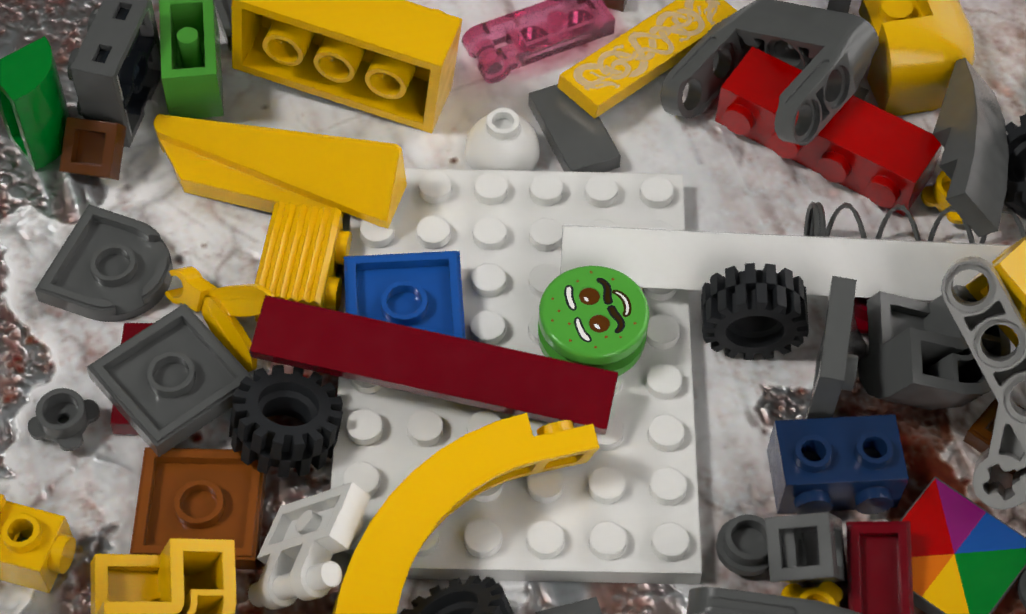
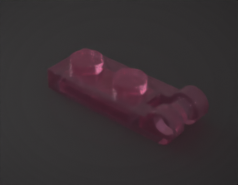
(535, 34)

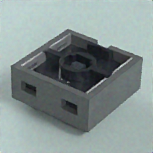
(117, 64)

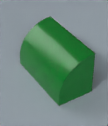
(33, 103)

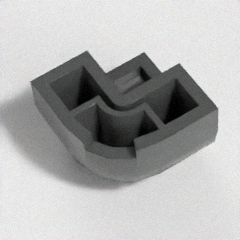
(921, 354)

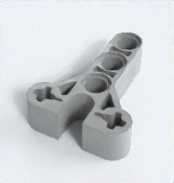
(1001, 373)

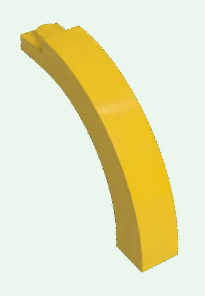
(439, 488)

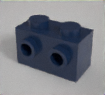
(837, 464)

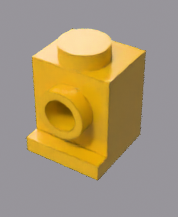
(44, 553)

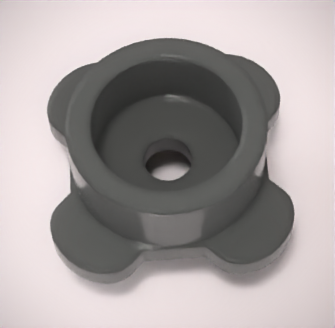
(60, 404)

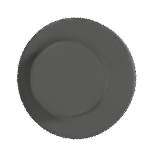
(743, 545)

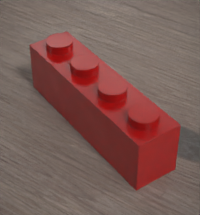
(856, 148)

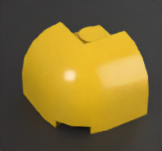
(916, 51)
(183, 579)

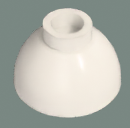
(502, 142)

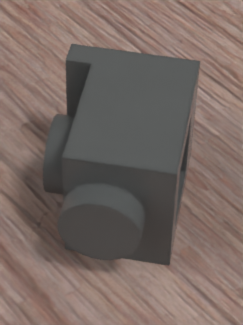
(806, 548)

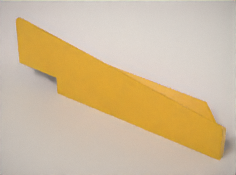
(272, 165)

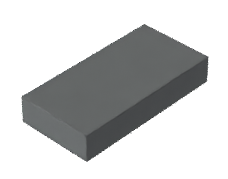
(572, 133)

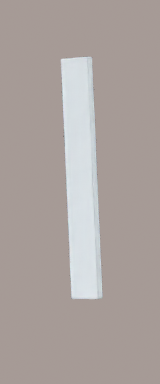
(691, 257)

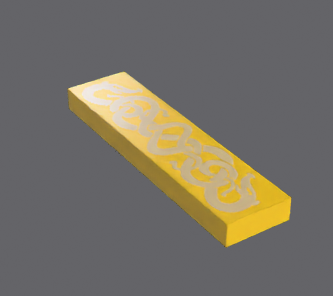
(640, 54)

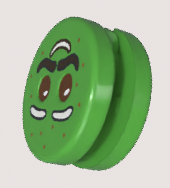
(594, 319)

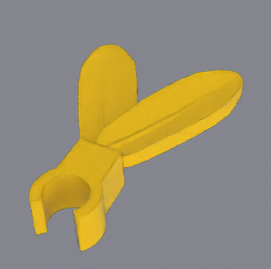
(220, 309)

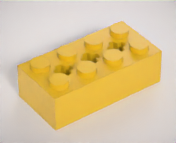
(358, 53)

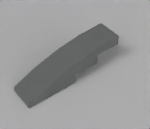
(974, 149)

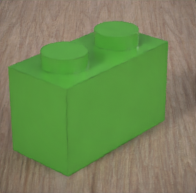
(191, 58)

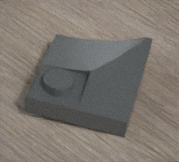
(838, 352)

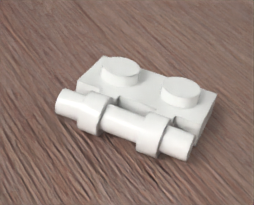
(303, 543)

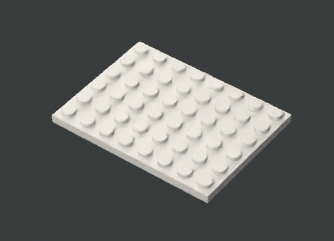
(602, 521)

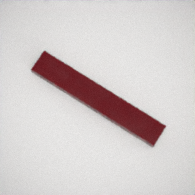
(433, 364)

